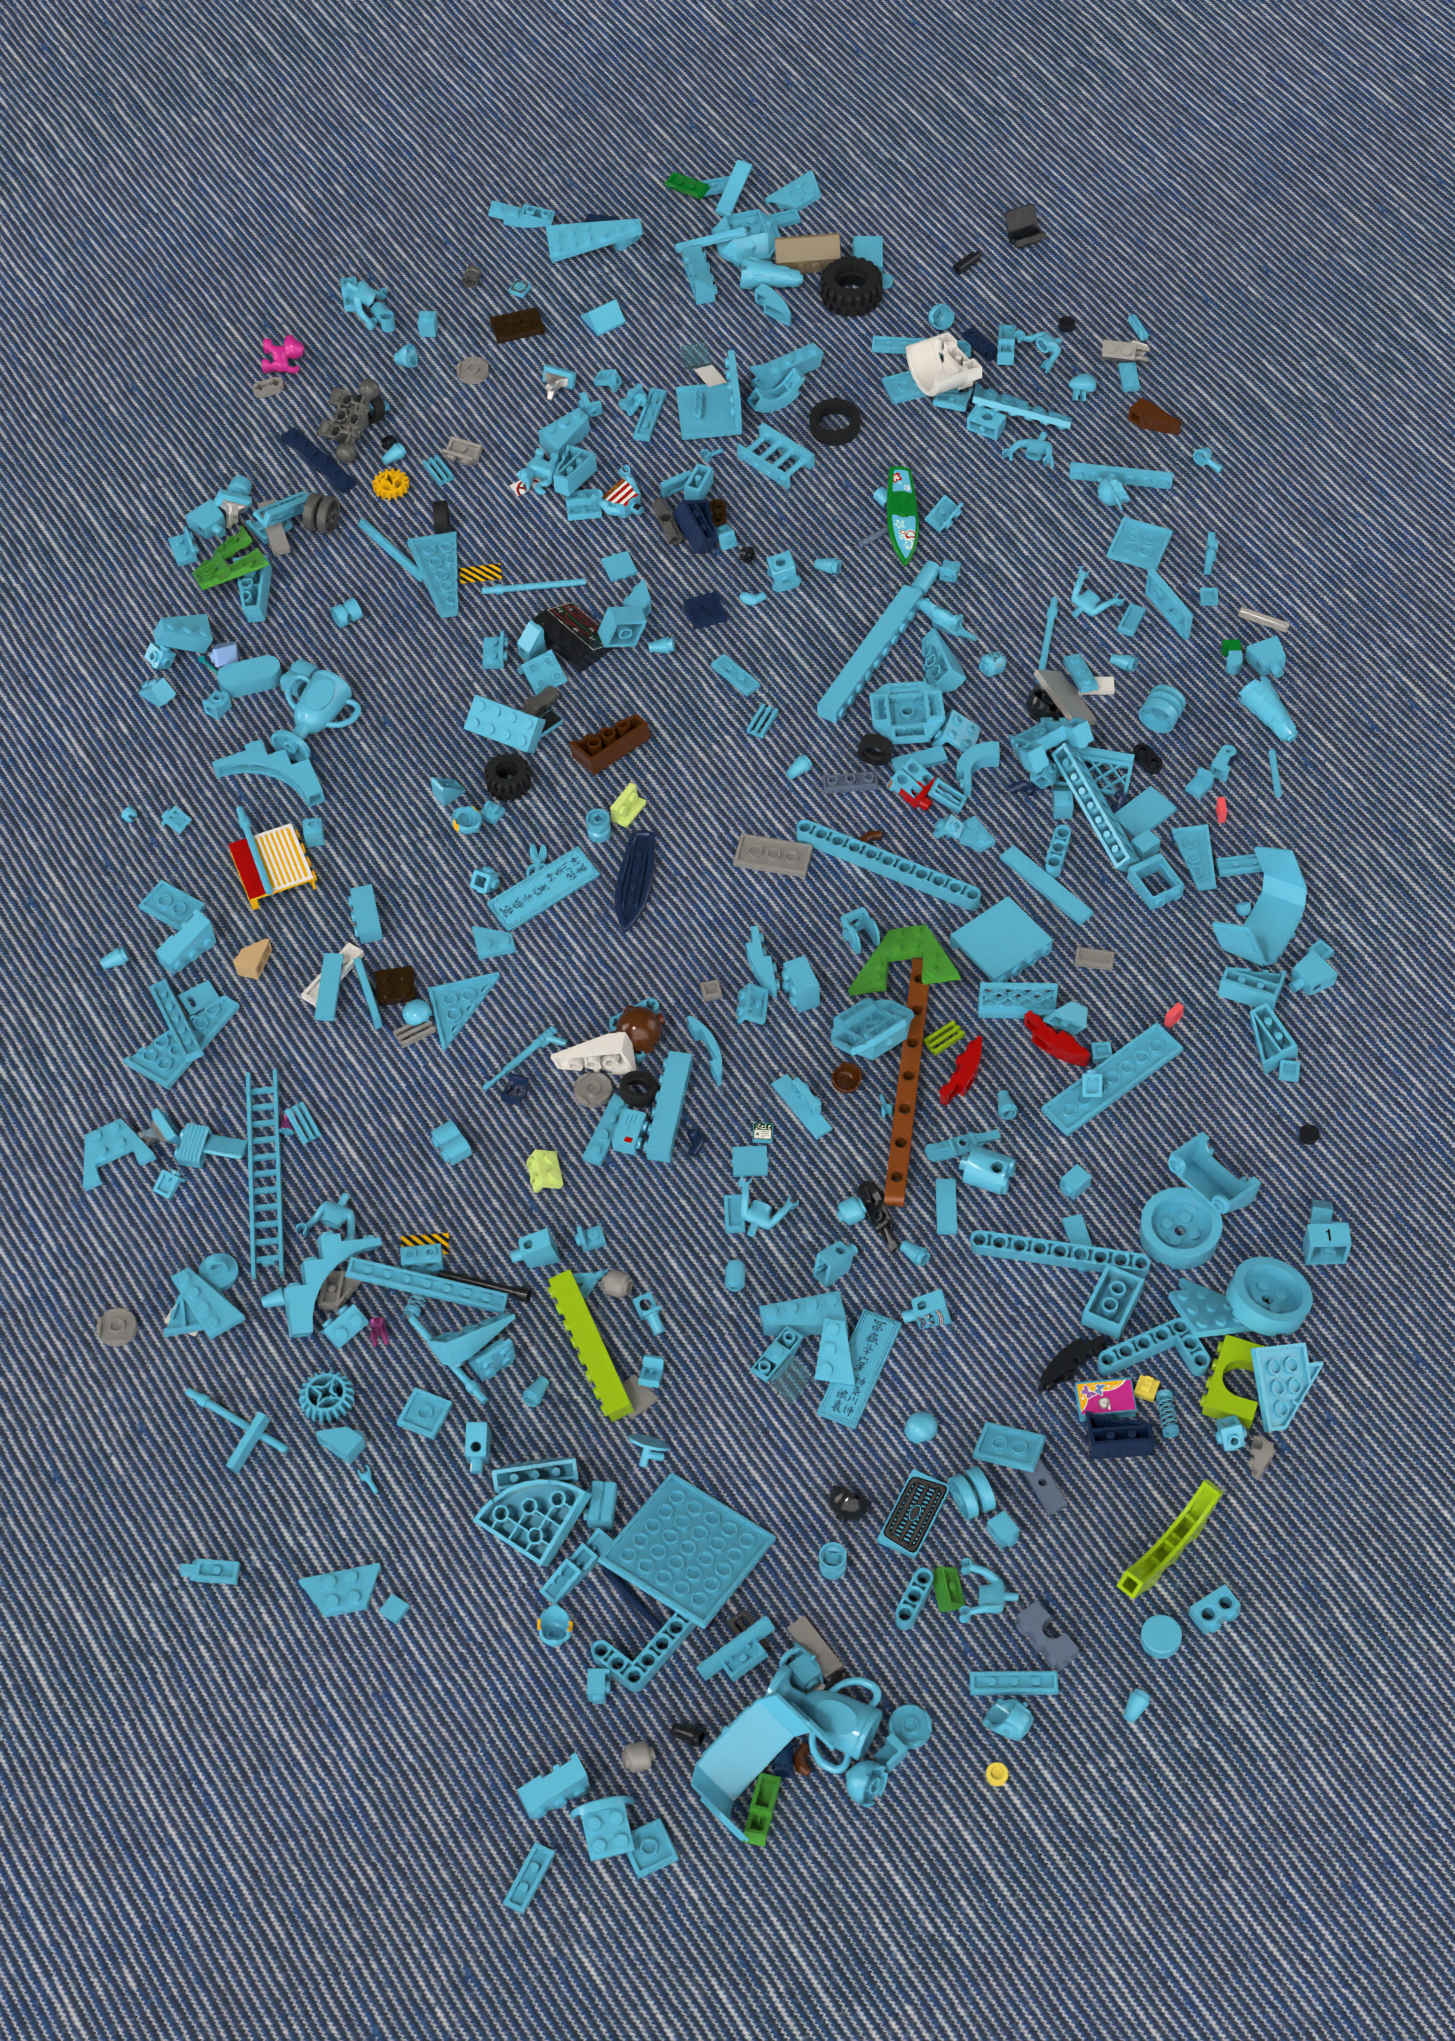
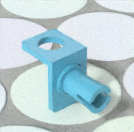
(651, 1314)

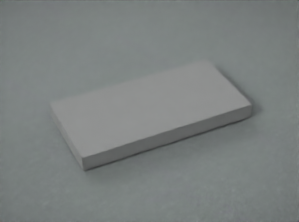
(1064, 695)
(773, 855)

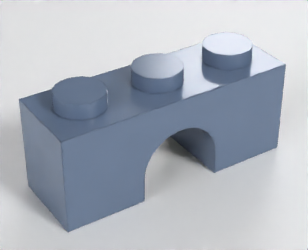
(1057, 1651)

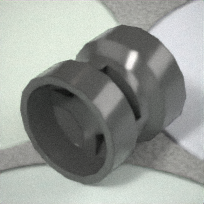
(471, 276)

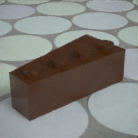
(610, 744)

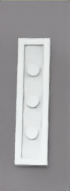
(350, 952)

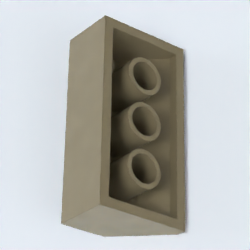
(807, 252)

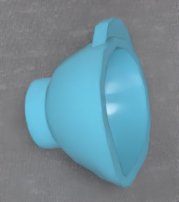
(406, 356)

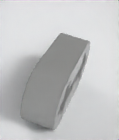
(268, 387)

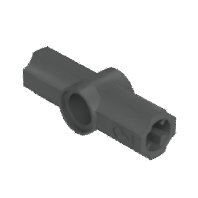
(667, 521)
(538, 705)

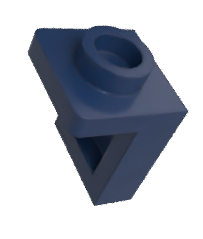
(516, 1089)

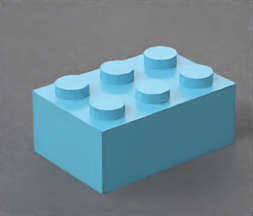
(1112, 1301)

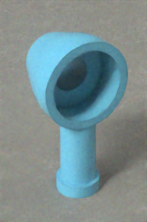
(1203, 456)

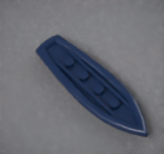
(635, 878)

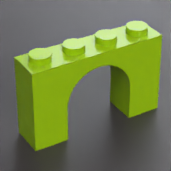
(1219, 1402)

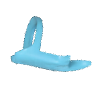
(797, 1651)

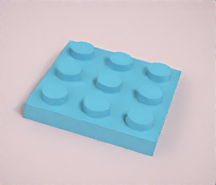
(1139, 544)

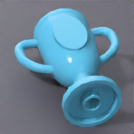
(314, 711)
(842, 1718)

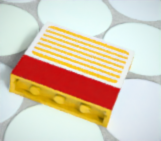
(282, 860)

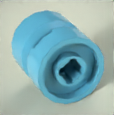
(347, 612)
(598, 825)
(832, 1560)

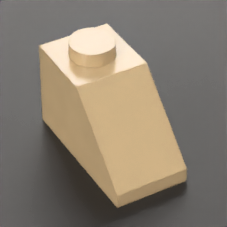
(253, 959)

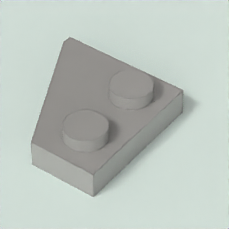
(336, 1290)

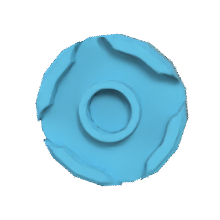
(910, 1726)

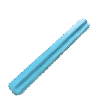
(712, 239)

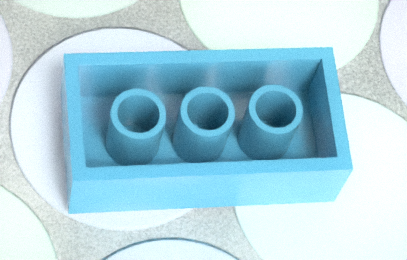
(504, 724)

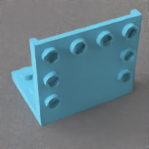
(720, 407)

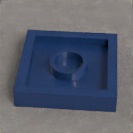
(705, 610)

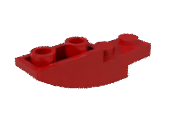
(1058, 1045)
(965, 1074)

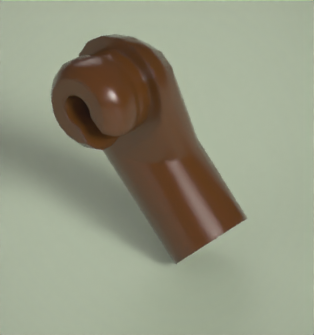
(871, 835)
(800, 1761)

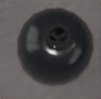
(1041, 705)
(847, 1504)

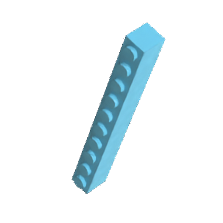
(870, 654)

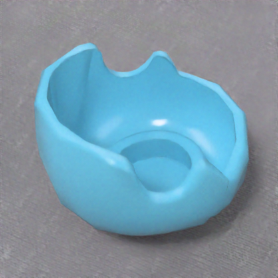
(941, 316)
(416, 1012)
(921, 1427)

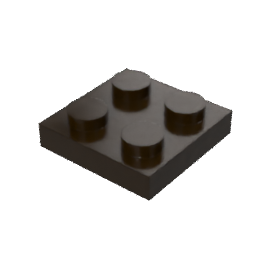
(395, 985)

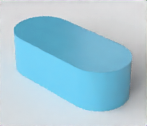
(250, 676)

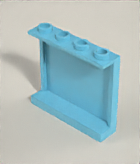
(1002, 941)

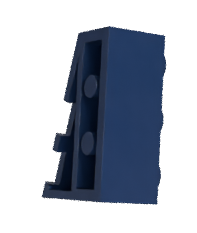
(696, 524)
(1117, 1437)

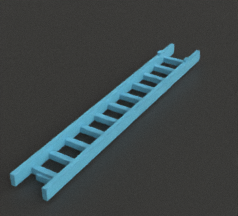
(265, 1260)

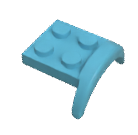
(606, 1826)

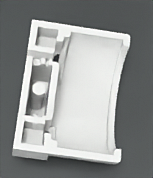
(937, 376)

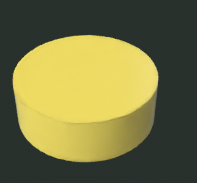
(997, 1774)

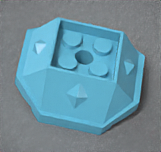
(759, 239)
(907, 711)
(871, 1027)

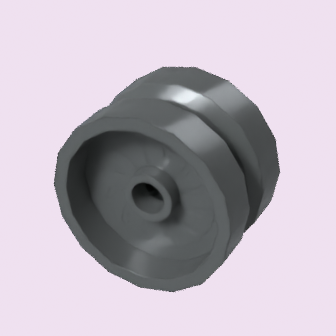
(321, 513)

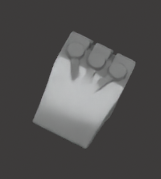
(1263, 1453)

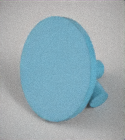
(649, 1443)

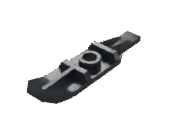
(874, 1205)

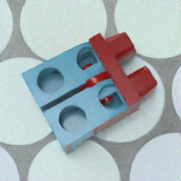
(913, 784)

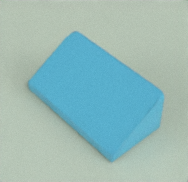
(226, 1147)

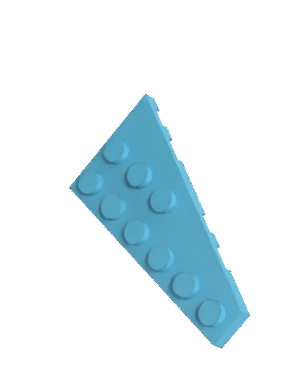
(579, 238)

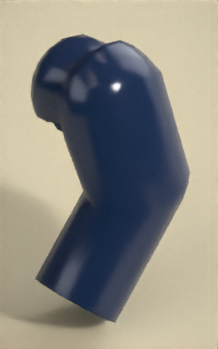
(1024, 786)
(1121, 800)

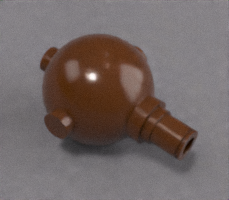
(641, 1026)

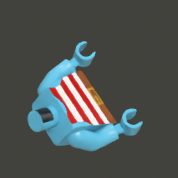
(622, 498)

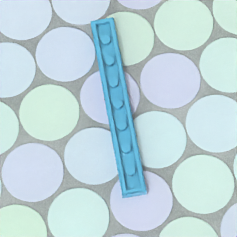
(426, 1285)

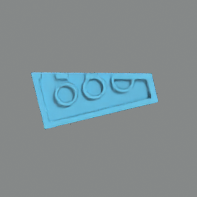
(207, 1305)

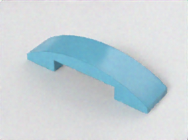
(700, 1032)

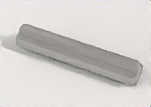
(1263, 619)

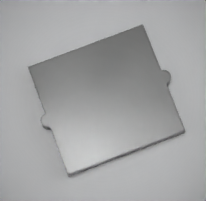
(639, 1396)

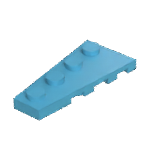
(1197, 854)

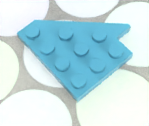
(1282, 1382)

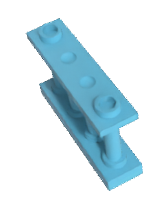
(777, 442)

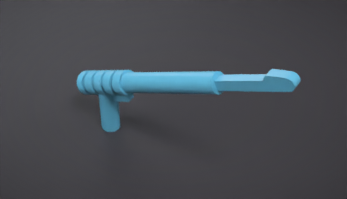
(541, 1041)

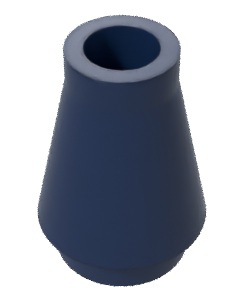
(784, 1763)

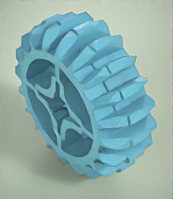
(331, 1406)

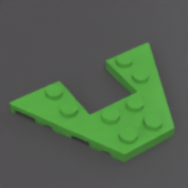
(216, 569)
(903, 945)

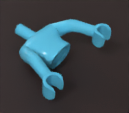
(365, 295)
(1045, 343)
(1034, 449)
(1089, 600)
(759, 1212)
(332, 1215)
(991, 1596)

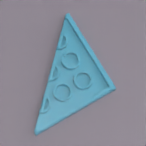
(456, 1002)

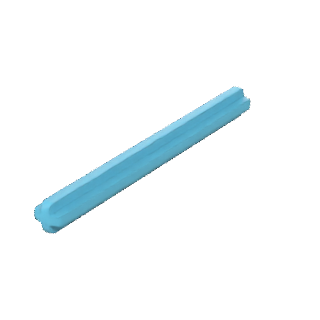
(390, 549)

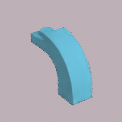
(778, 397)
(976, 757)

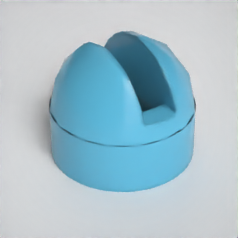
(128, 814)
(1243, 908)

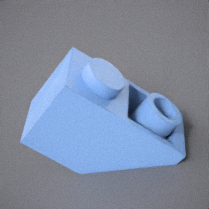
(225, 653)

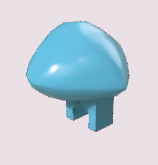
(1081, 385)

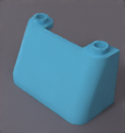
(1209, 1178)

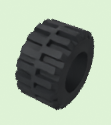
(503, 766)

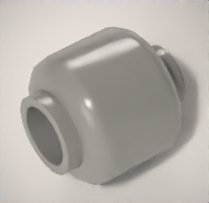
(617, 1283)
(637, 1756)

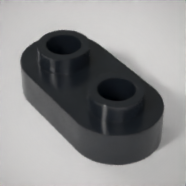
(1145, 756)

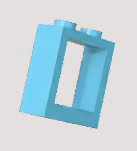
(1148, 867)

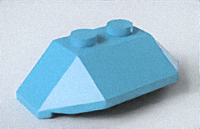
(555, 1468)

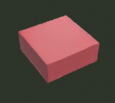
(1221, 809)
(1174, 1015)

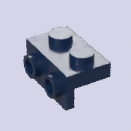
(980, 343)

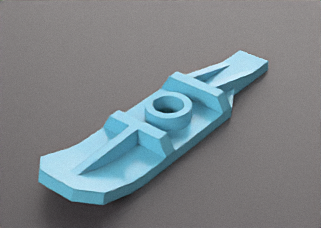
(951, 1147)

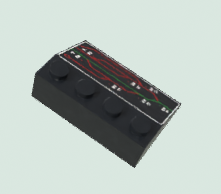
(572, 635)

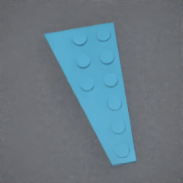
(1016, 406)
(438, 566)
(163, 1059)

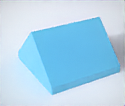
(604, 317)

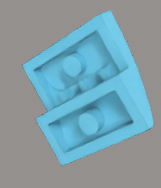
(581, 506)

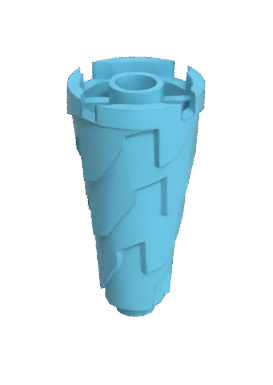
(756, 272)
(1266, 705)

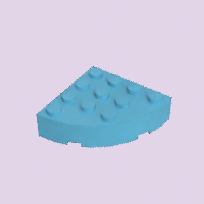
(534, 1516)

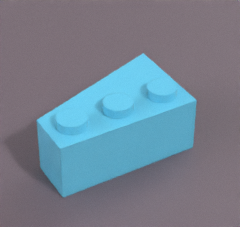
(566, 430)
(184, 633)
(187, 944)
(1271, 1038)
(554, 1789)

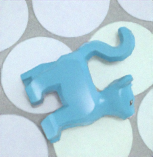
(539, 468)

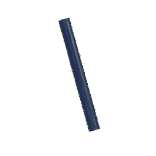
(630, 1596)

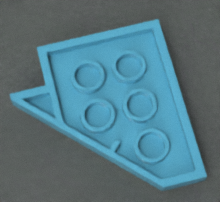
(1205, 1310)

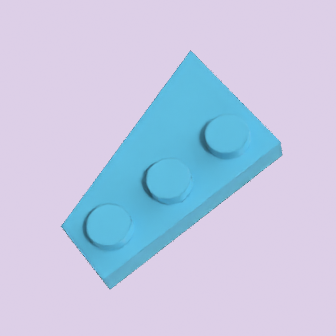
(834, 1356)

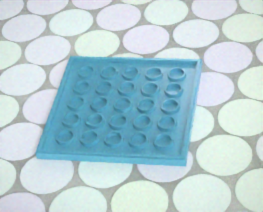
(687, 1550)

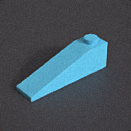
(940, 664)
(461, 1346)

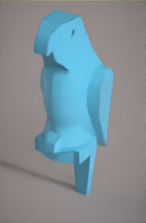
(945, 620)

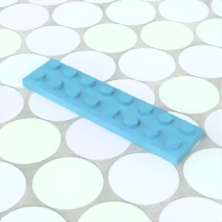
(1119, 1075)

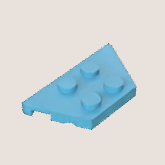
(797, 193)
(182, 1318)
(342, 1590)

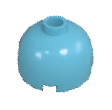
(865, 1781)

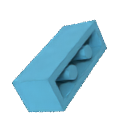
(365, 914)

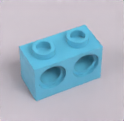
(422, 1258)
(1211, 1606)

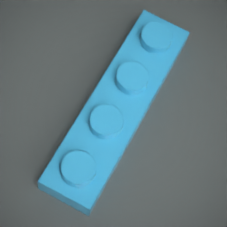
(602, 1137)

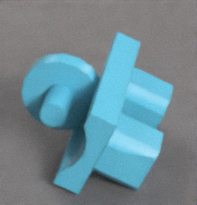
(635, 398)

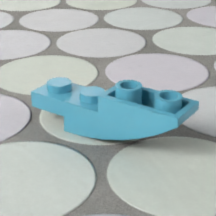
(525, 217)
(761, 964)

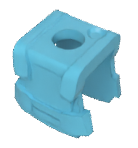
(783, 571)
(864, 922)

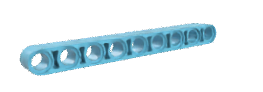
(1051, 1247)

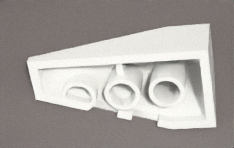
(607, 1052)

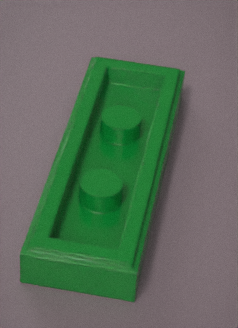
(687, 185)

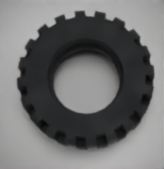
(851, 272)

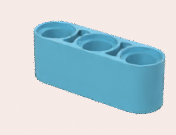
(1058, 850)
(912, 1608)

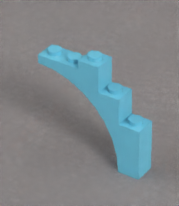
(276, 765)
(301, 1298)

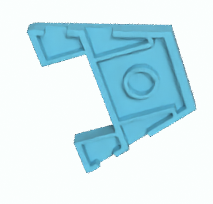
(108, 1145)

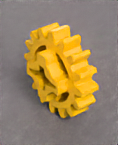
(390, 484)

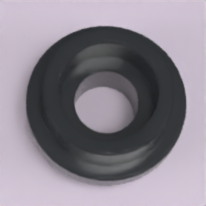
(388, 442)
(747, 554)

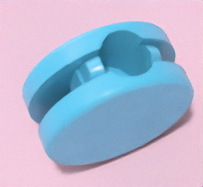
(1161, 1636)

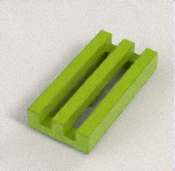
(942, 1035)

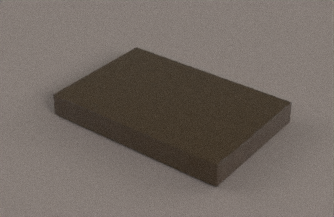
(517, 325)

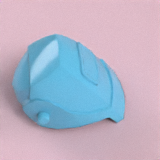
(1009, 1719)

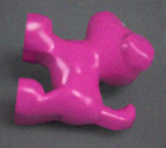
(291, 349)

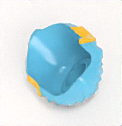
(466, 819)
(554, 1626)

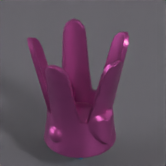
(286, 1127)
(378, 1329)

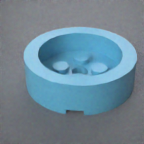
(1186, 1211)
(1280, 1283)

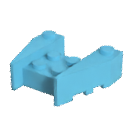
(1033, 743)

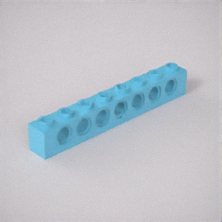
(1095, 807)

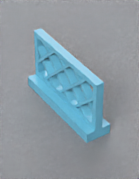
(1109, 758)
(1012, 1007)

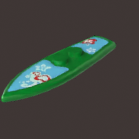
(902, 513)

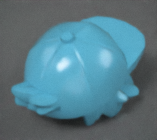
(1112, 492)

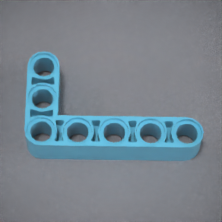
(1155, 1346)
(650, 1652)

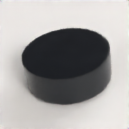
(1066, 324)
(1309, 1134)

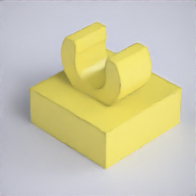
(1146, 1388)

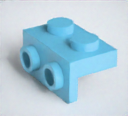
(942, 513)
(344, 1325)

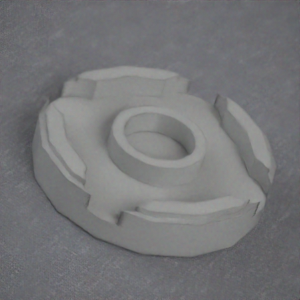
(472, 370)
(593, 1089)
(117, 1327)

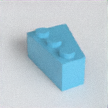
(573, 469)
(1251, 987)

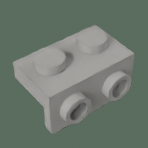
(463, 451)

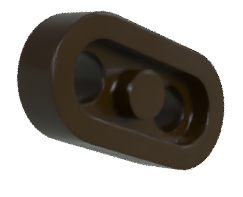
(718, 510)

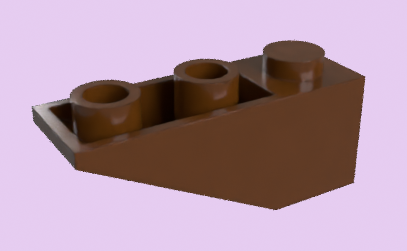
(1150, 417)

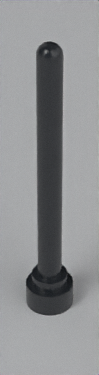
(521, 1293)

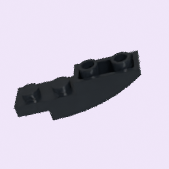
(1065, 1362)

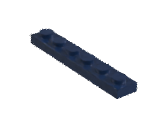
(318, 460)

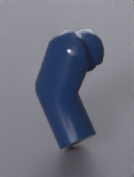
(696, 1141)

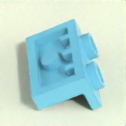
(183, 548)
(494, 652)
(752, 1004)

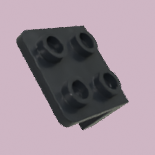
(1023, 226)

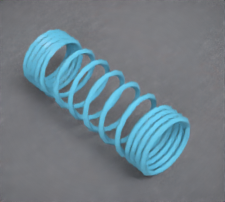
(412, 1310)
(1172, 1429)

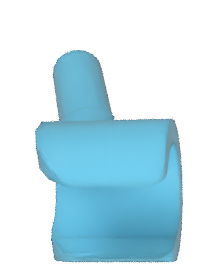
(706, 455)
(885, 1108)
(367, 1477)

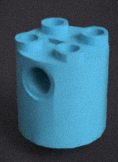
(987, 1170)

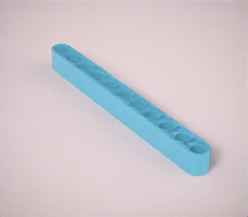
(888, 865)

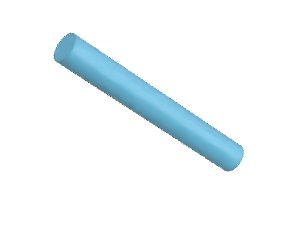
(1275, 773)

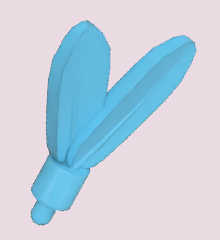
(588, 1280)

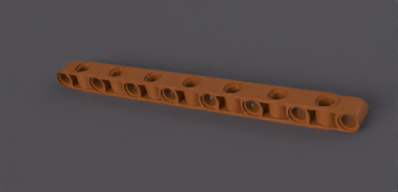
(907, 1090)

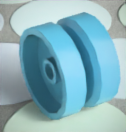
(972, 1493)

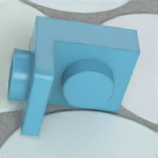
(608, 378)
(726, 537)
(949, 571)
(1200, 783)
(175, 819)
(1091, 1084)
(168, 1183)
(590, 1238)

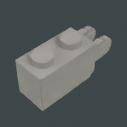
(1123, 351)

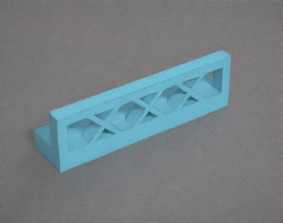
(282, 509)

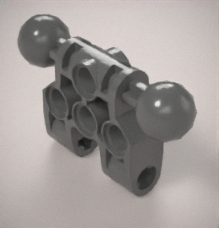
(349, 418)

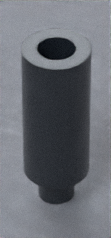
(966, 262)

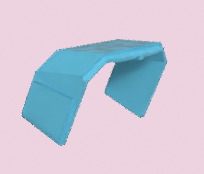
(1274, 914)
(746, 1750)

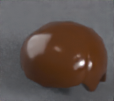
(846, 1077)

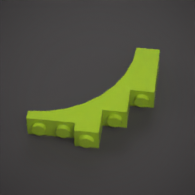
(1169, 1547)

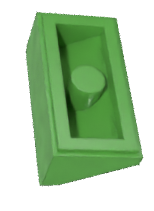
(948, 1588)

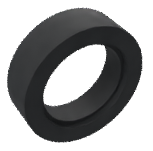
(834, 437)

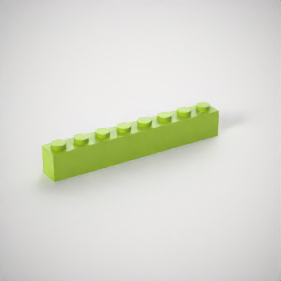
(591, 1346)

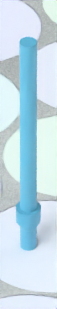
(499, 589)
(1051, 614)
(244, 823)
(470, 1385)
(205, 1401)

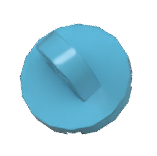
(219, 1271)

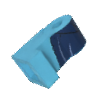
(1224, 759)

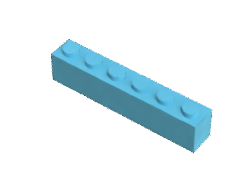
(669, 1106)

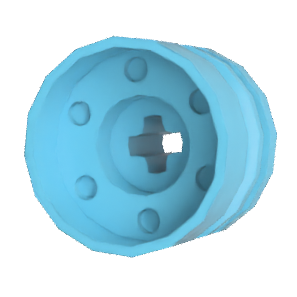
(1162, 708)

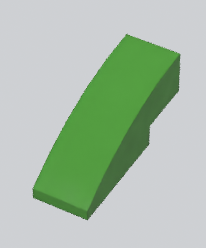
(762, 1809)

